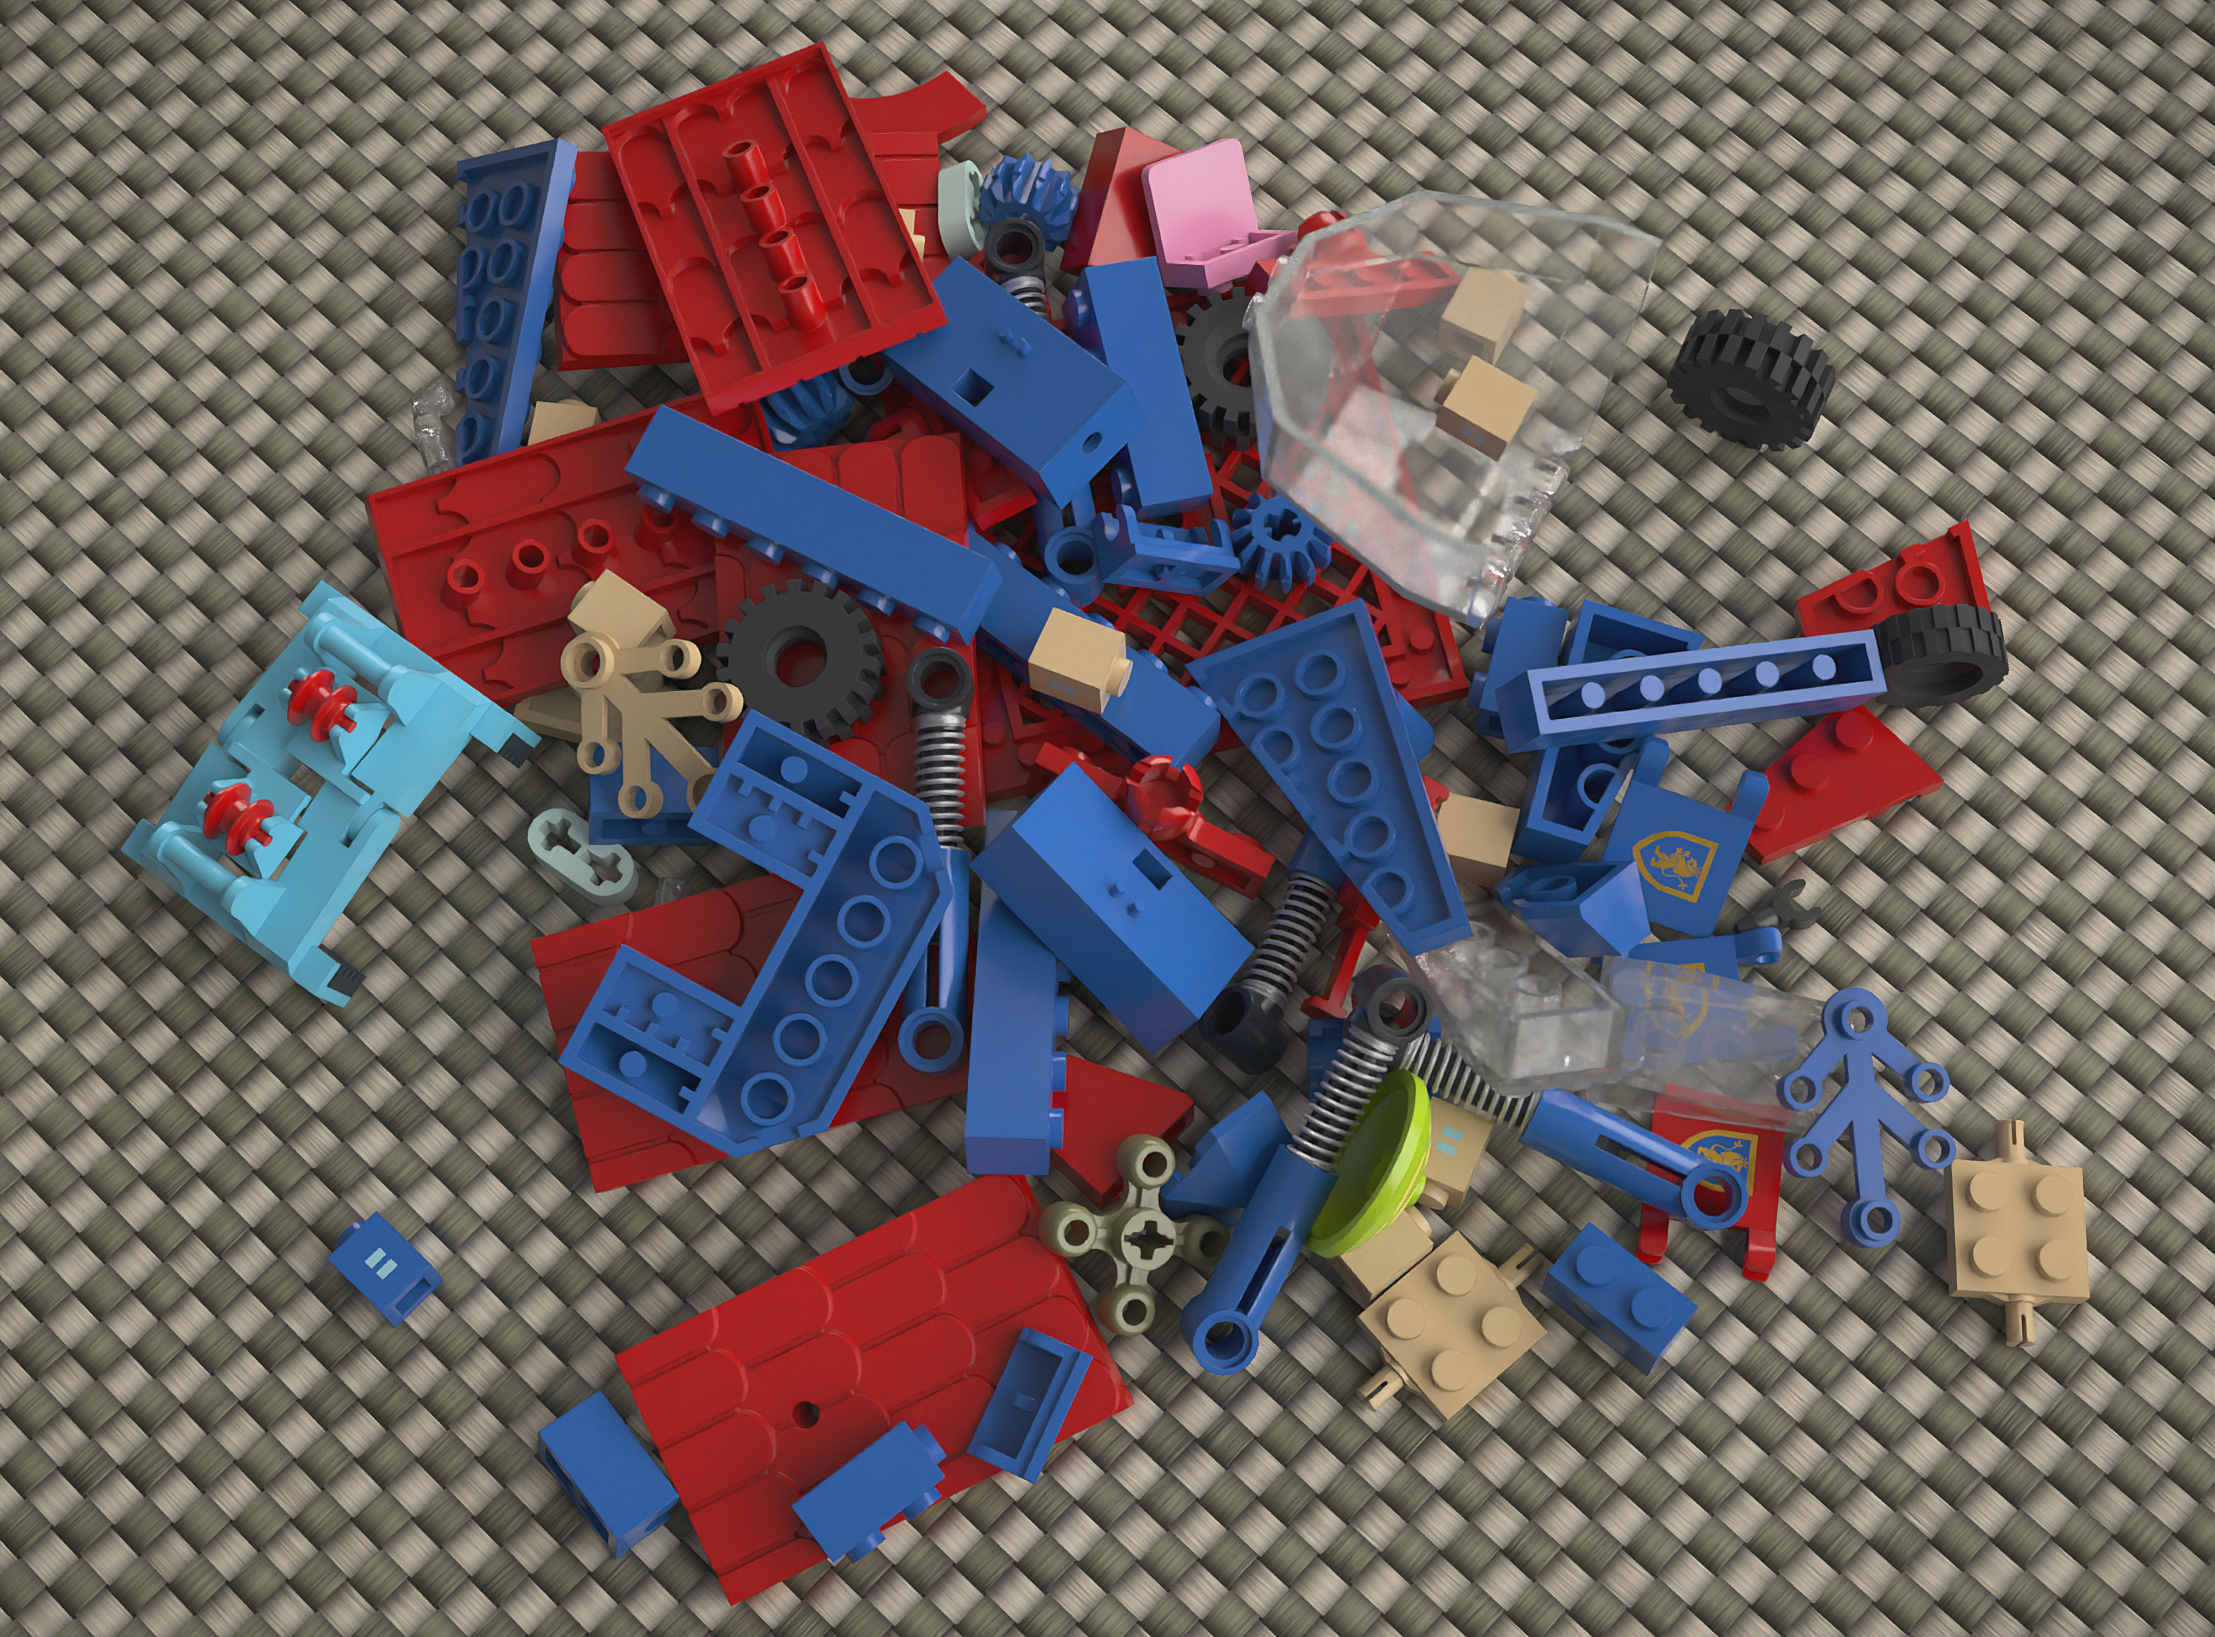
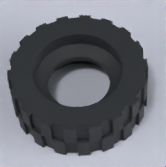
(1940, 655)

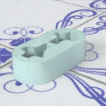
(958, 210)
(575, 868)

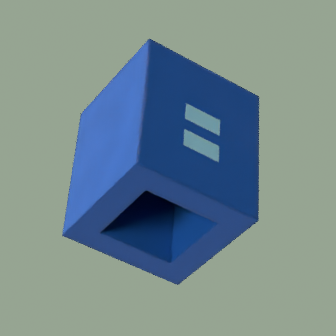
(384, 1268)

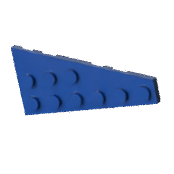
(506, 286)
(1334, 741)

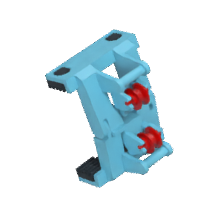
(319, 717)

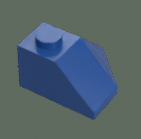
(1579, 906)
(1227, 1164)

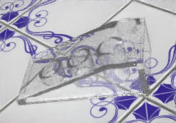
(1520, 1007)
(1713, 1047)

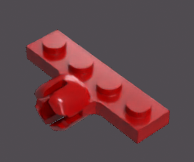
(991, 487)
(1166, 810)

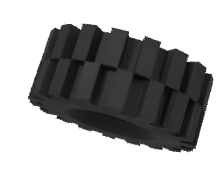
(1204, 348)
(1751, 380)
(813, 616)

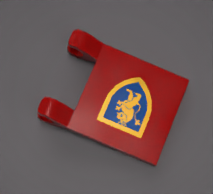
(1748, 1150)

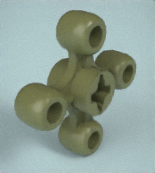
(1139, 1254)

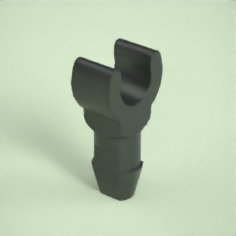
(1779, 912)

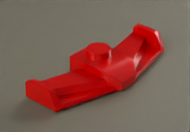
(1357, 921)

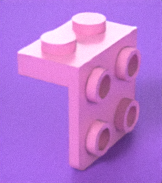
(1207, 219)

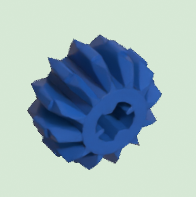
(1031, 193)
(807, 412)
(1259, 548)

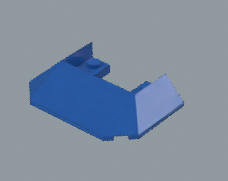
(831, 979)

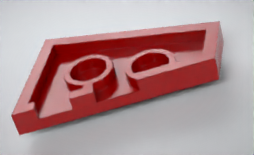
(1919, 577)
(1832, 778)

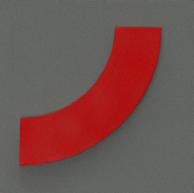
(936, 106)

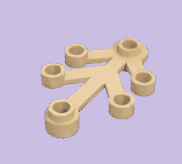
(642, 715)

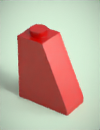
(1113, 209)
(1103, 1111)

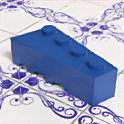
(1126, 324)
(1577, 783)

